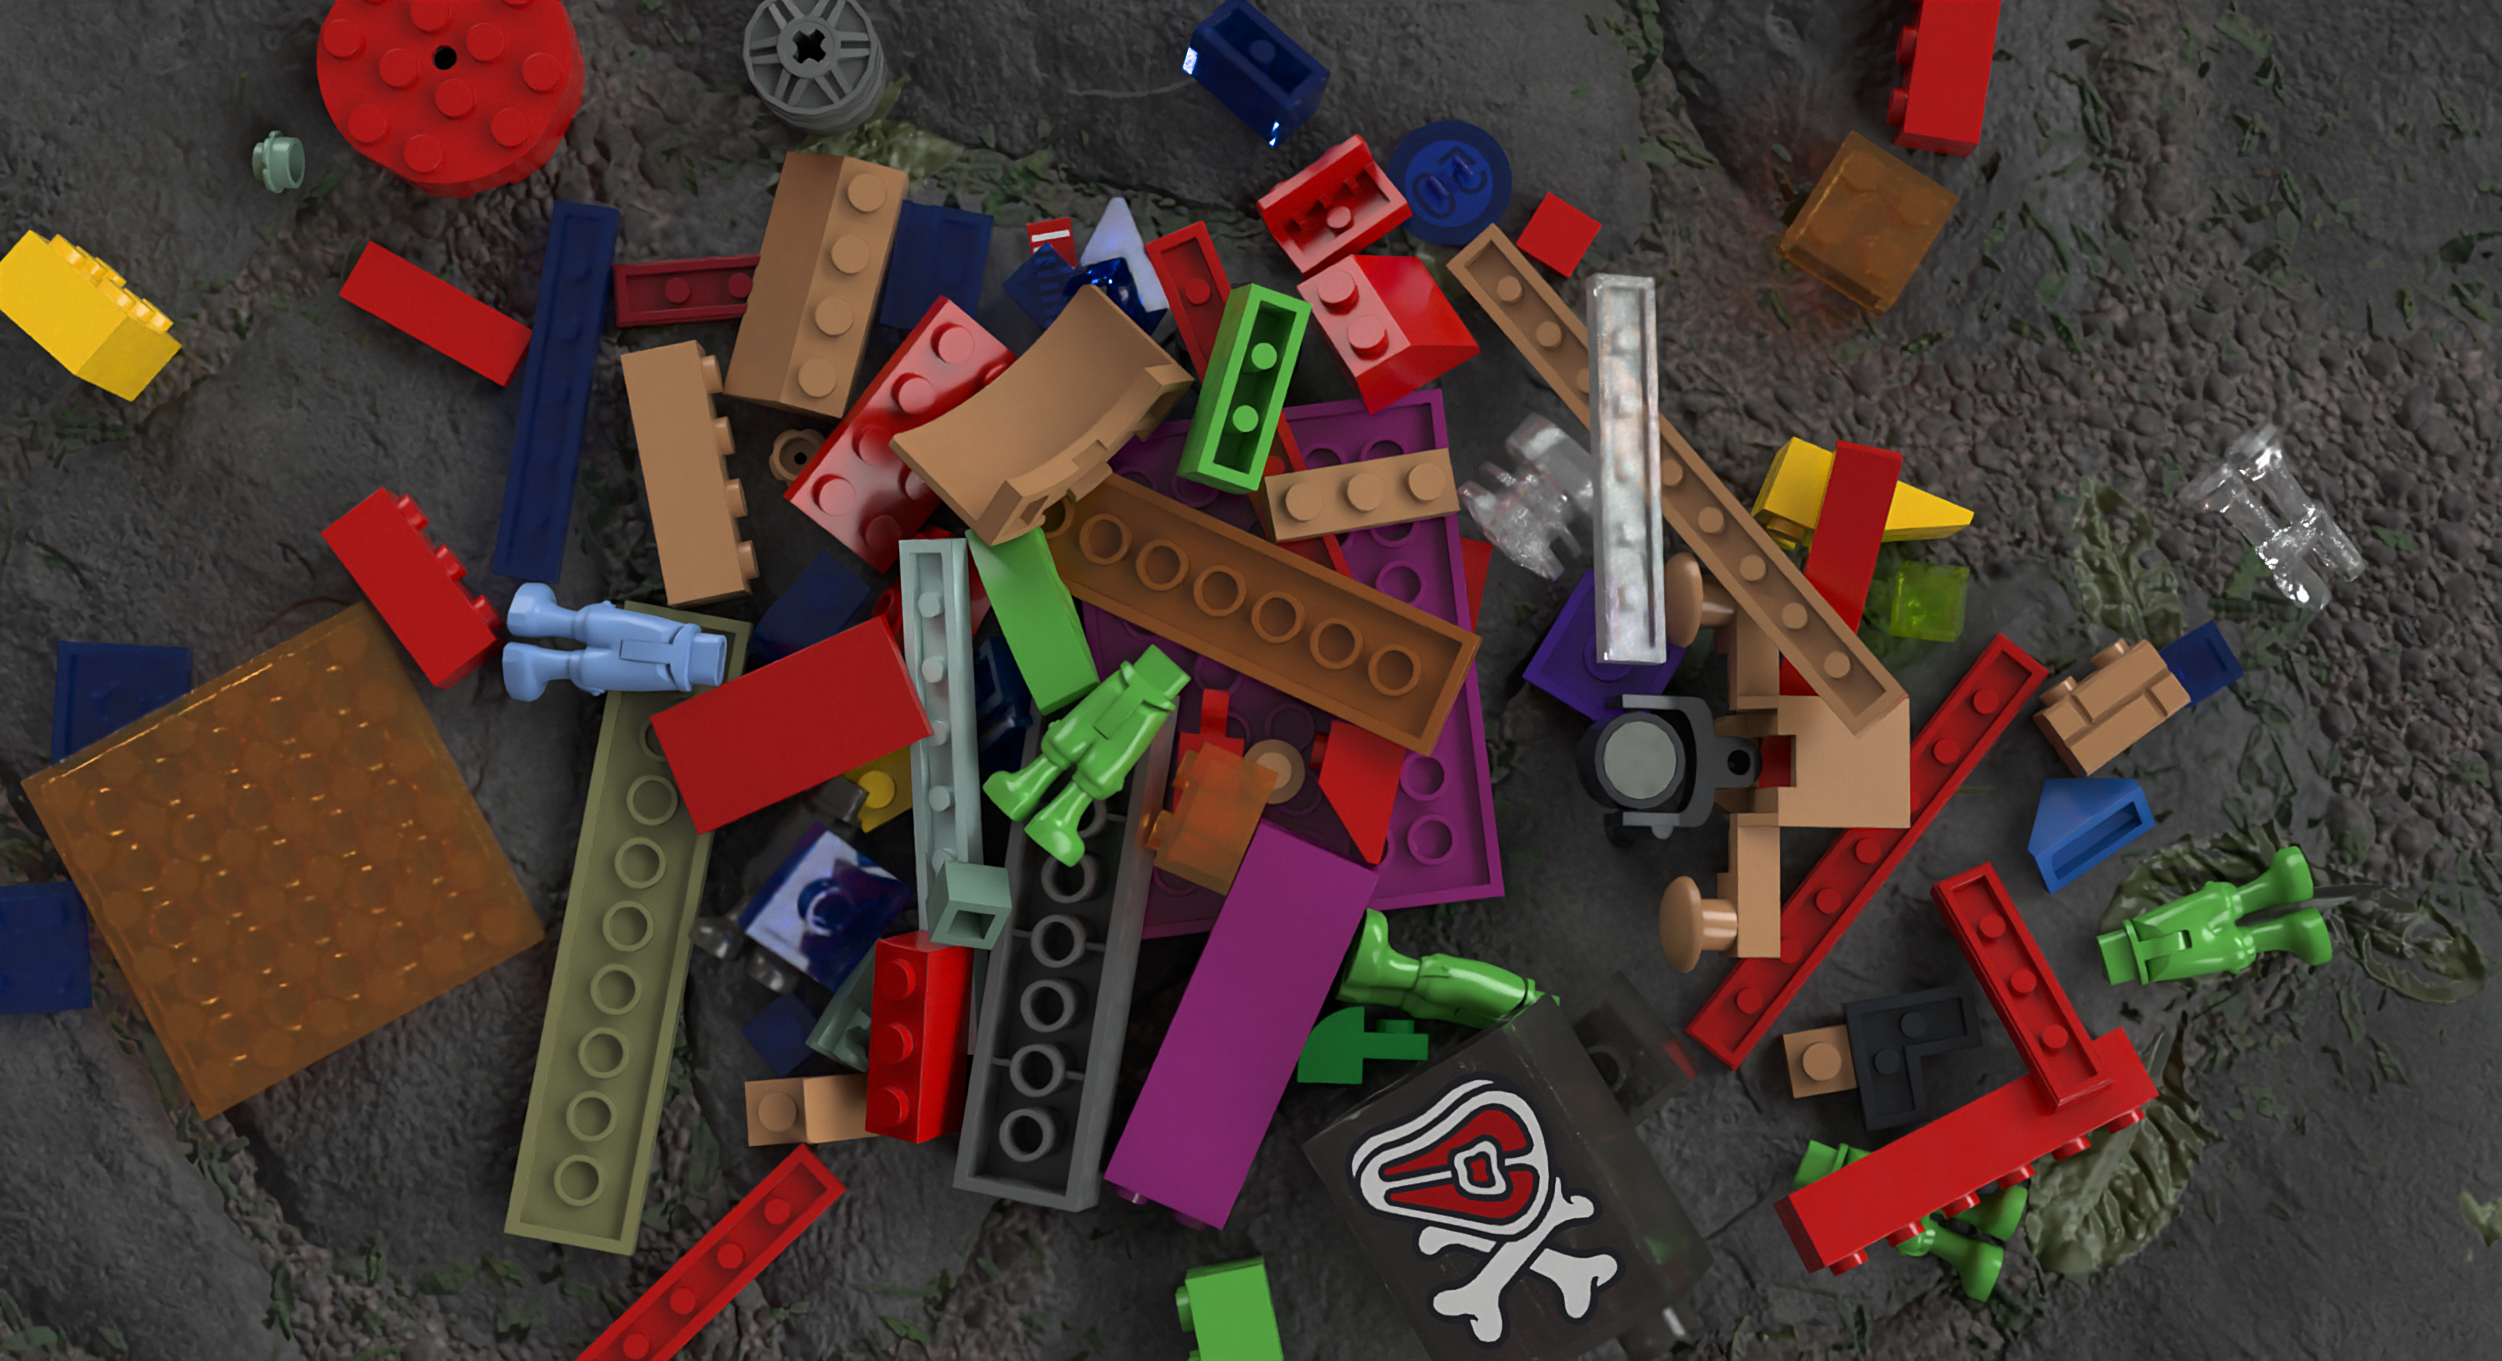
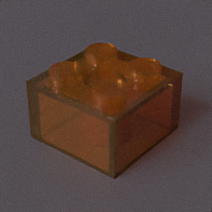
(1867, 224)
(1213, 817)

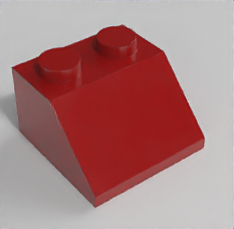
(1385, 325)

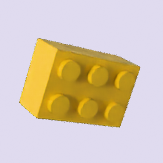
(84, 315)

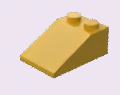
(1795, 488)

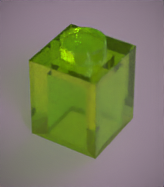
(1929, 601)

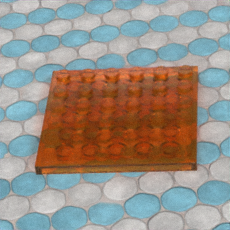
(284, 860)

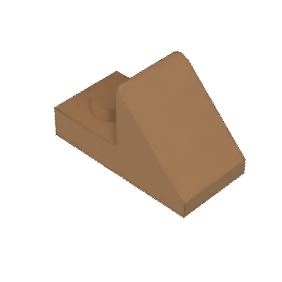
(807, 1109)

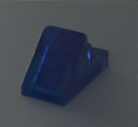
(1120, 262)

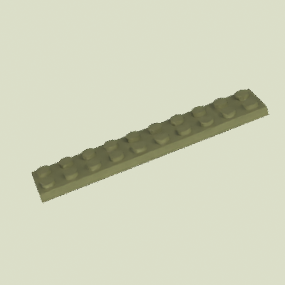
(617, 979)

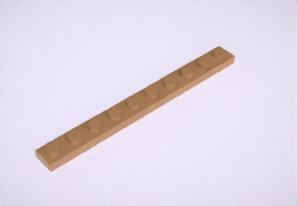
(1691, 495)

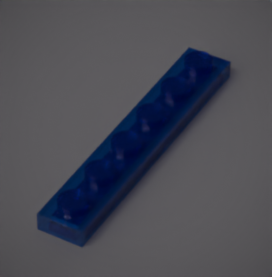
(556, 392)

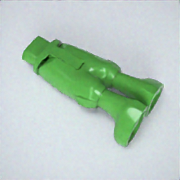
(1102, 740)
(2200, 931)
(1426, 988)
(1972, 1258)

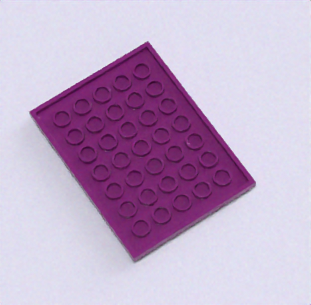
(1443, 815)

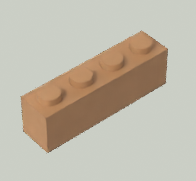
(688, 474)

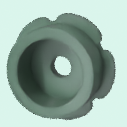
(279, 162)

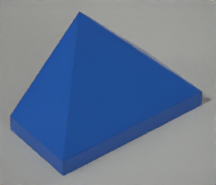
(2084, 824)

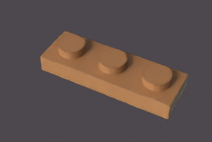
(1359, 496)

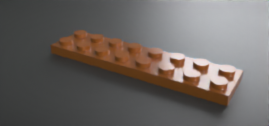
(1261, 610)

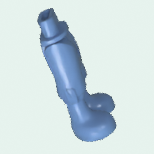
(621, 654)

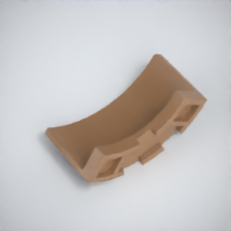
(1047, 420)

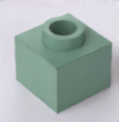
(968, 904)

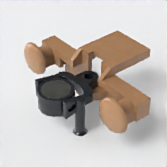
(1640, 761)

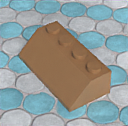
(817, 285)

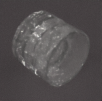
(1536, 500)

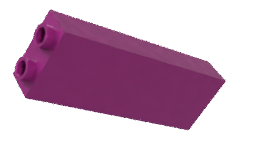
(1240, 1025)

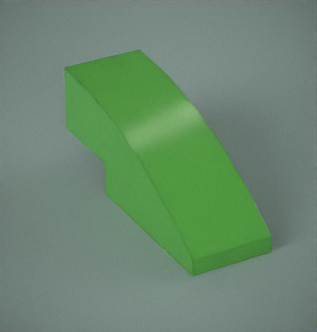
(1036, 618)

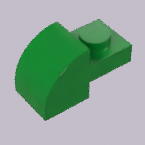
(1339, 1044)

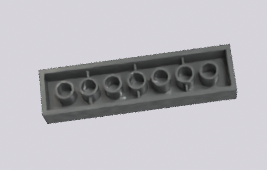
(1061, 993)

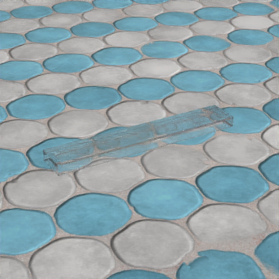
(1625, 470)

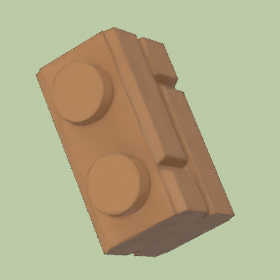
(2110, 706)

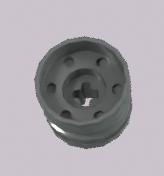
(811, 95)

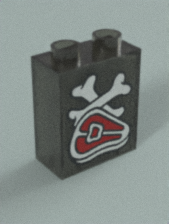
(1514, 1201)

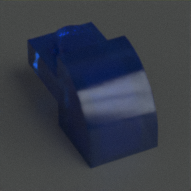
(811, 610)

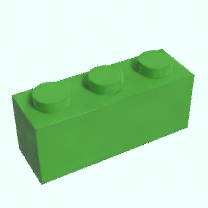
(1244, 389)

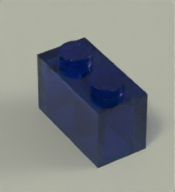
(1256, 70)

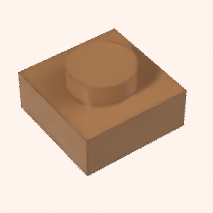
(1818, 1061)

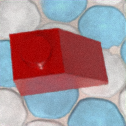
(1359, 782)

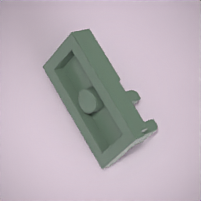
(846, 1022)

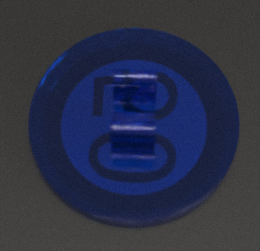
(1452, 181)

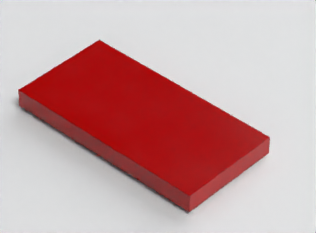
(792, 725)

